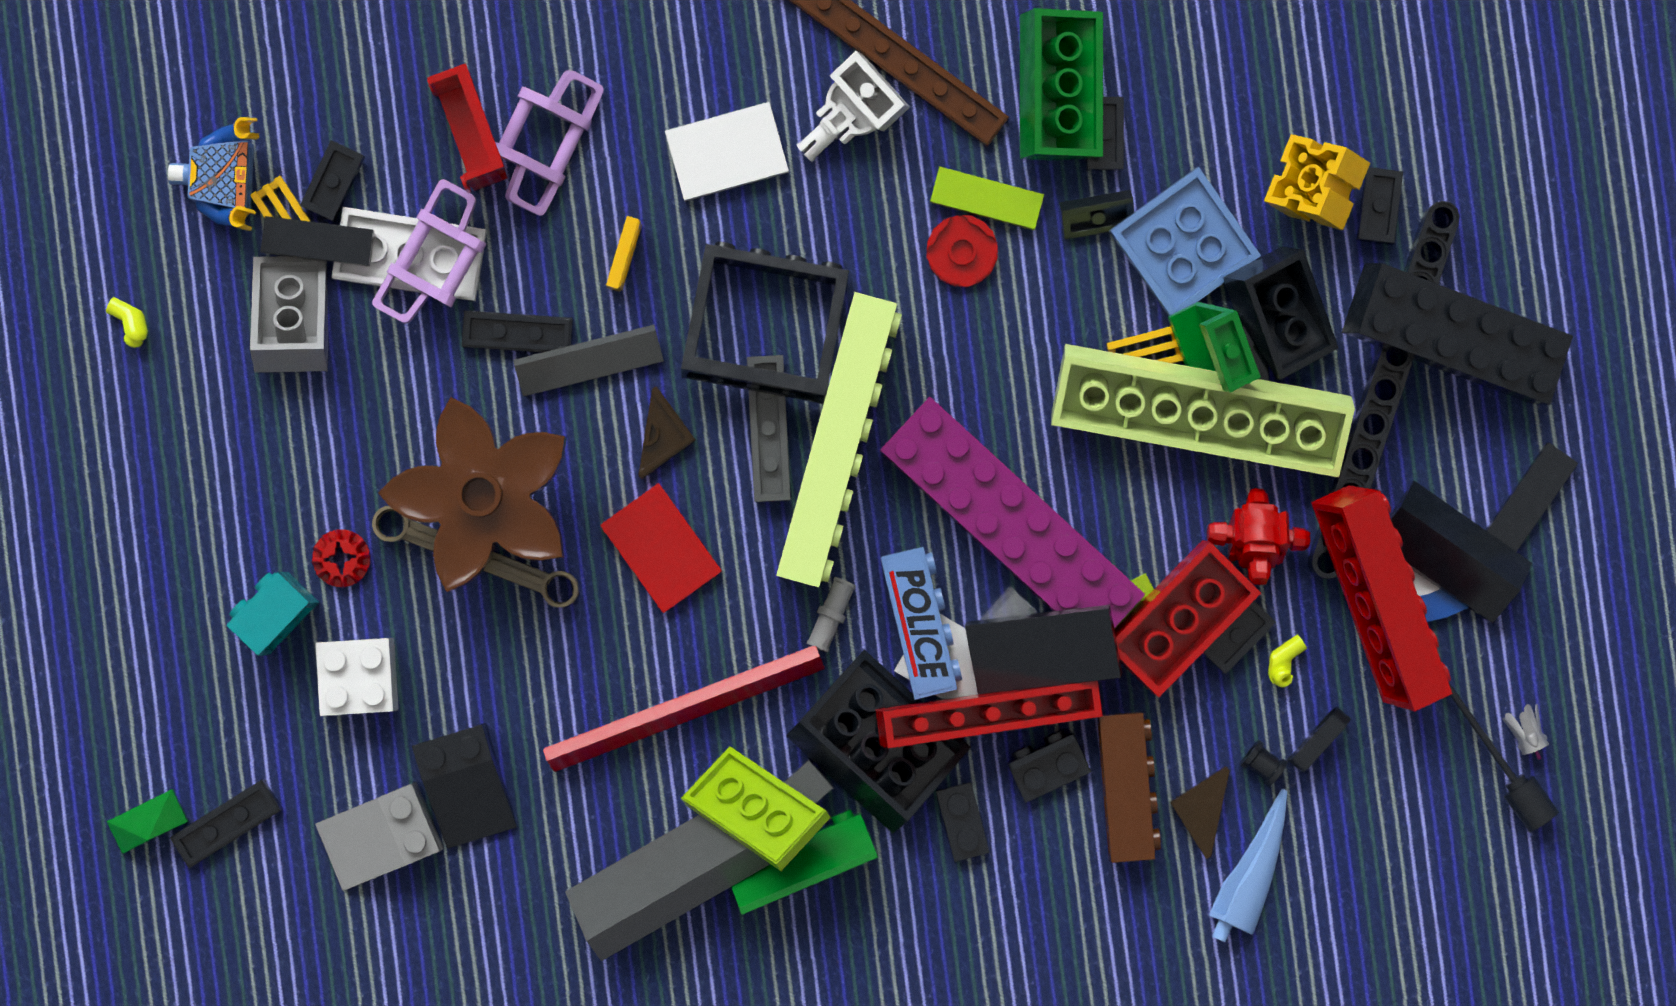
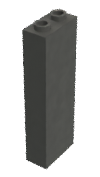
(659, 884)

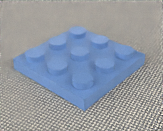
(1184, 242)

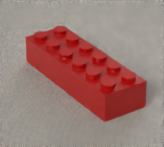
(1382, 597)

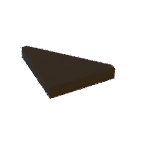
(663, 435)
(1201, 809)

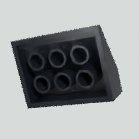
(845, 743)

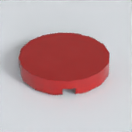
(962, 251)

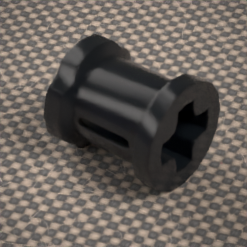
(1263, 763)

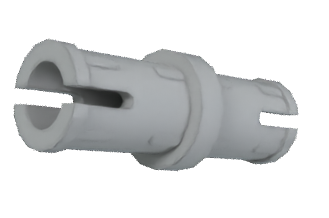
(831, 614)

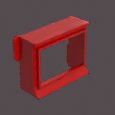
(468, 127)

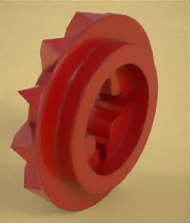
(351, 544)

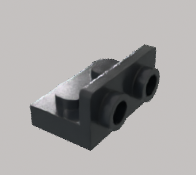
(1048, 766)

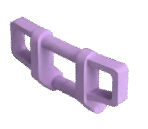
(578, 125)
(426, 222)

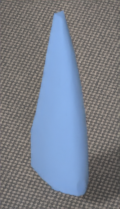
(1248, 884)

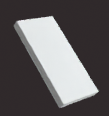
(431, 263)

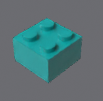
(271, 612)

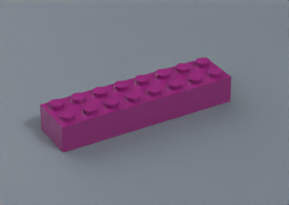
(1006, 515)

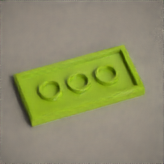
(755, 808)

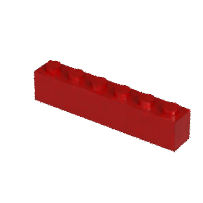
(987, 713)

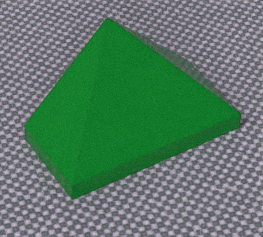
(147, 821)

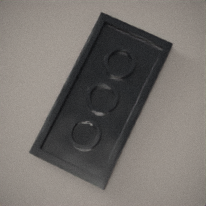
(1043, 649)

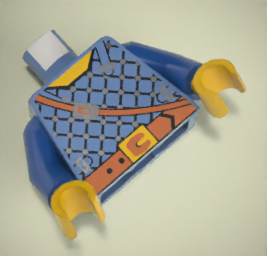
(221, 174)

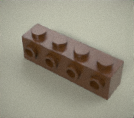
(1126, 787)

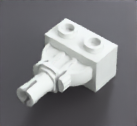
(858, 101)

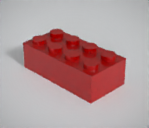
(1182, 617)

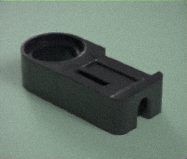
(1319, 739)

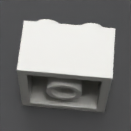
(356, 676)

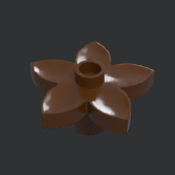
(481, 495)

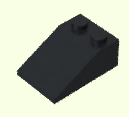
(1282, 310)
(465, 785)

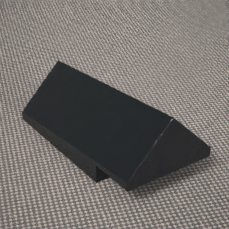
(1458, 553)

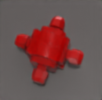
(1258, 536)

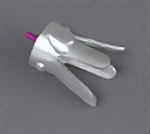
(1531, 736)

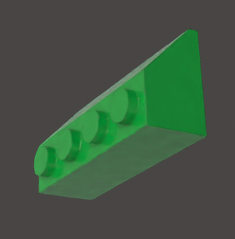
(1061, 84)
(827, 854)

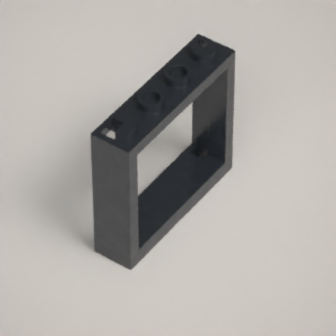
(755, 378)

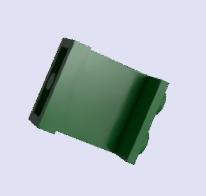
(1215, 341)

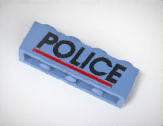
(919, 622)

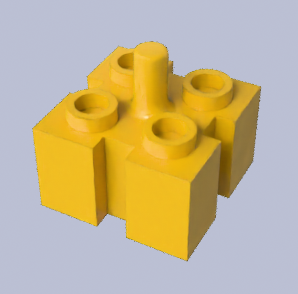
(1317, 182)

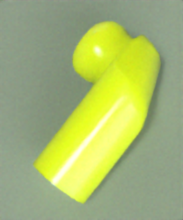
(133, 321)
(1281, 661)

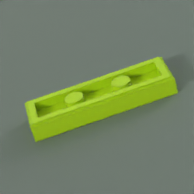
(986, 198)

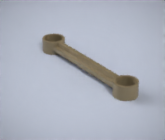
(499, 564)

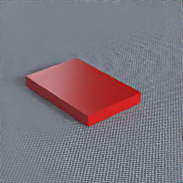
(661, 548)

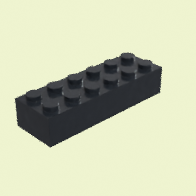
(1457, 333)

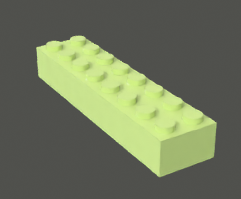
(1192, 412)
(837, 440)

